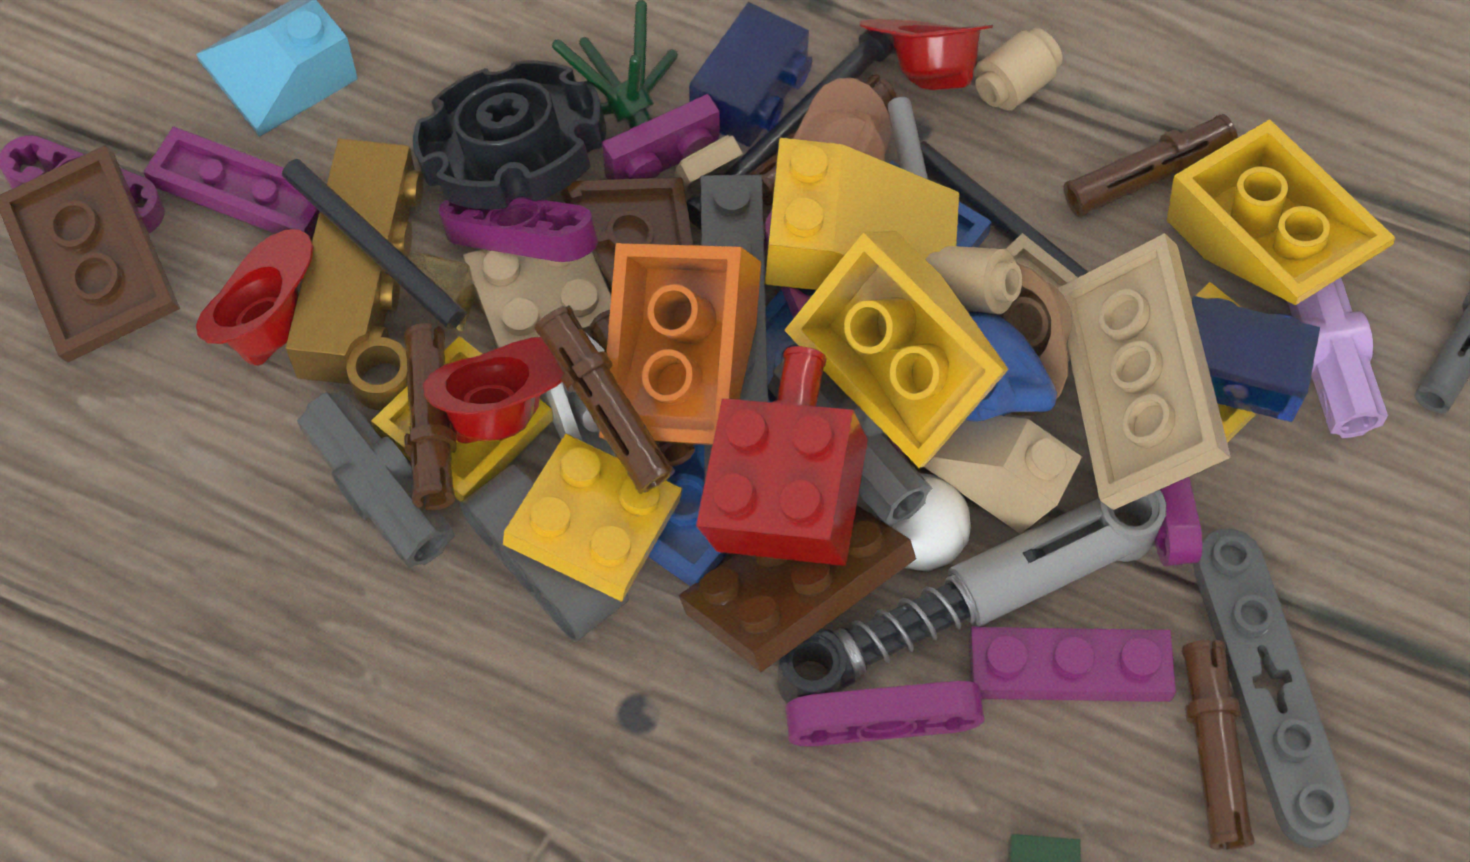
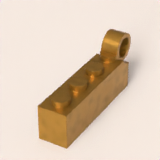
(344, 292)

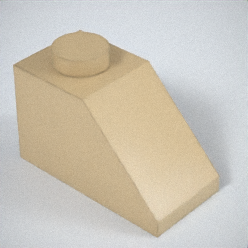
(1007, 468)

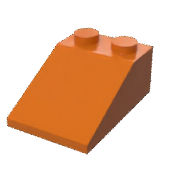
(681, 333)

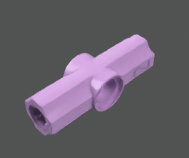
(1342, 362)

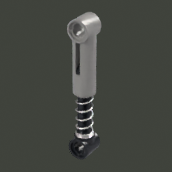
(980, 590)

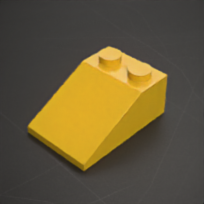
(836, 193)
(1273, 216)
(899, 343)

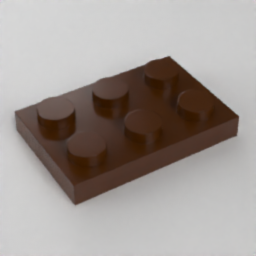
(86, 254)
(776, 604)

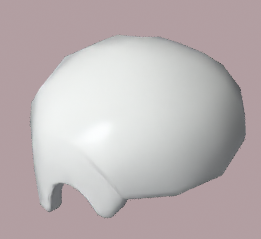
(938, 528)

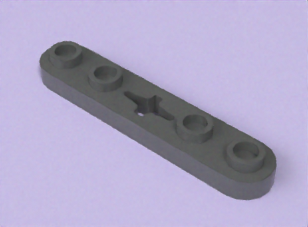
(1287, 746)

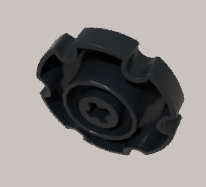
(509, 134)

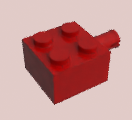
(784, 471)

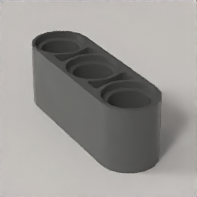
(568, 602)

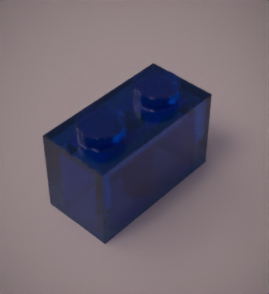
(753, 72)
(1256, 357)

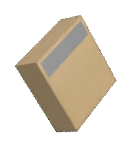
(708, 161)

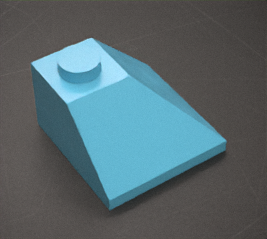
(281, 63)

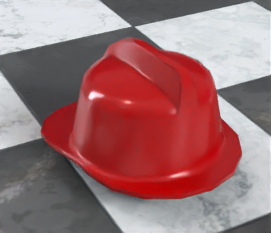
(932, 53)
(259, 298)
(494, 392)

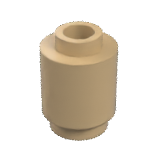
(1018, 69)
(979, 277)

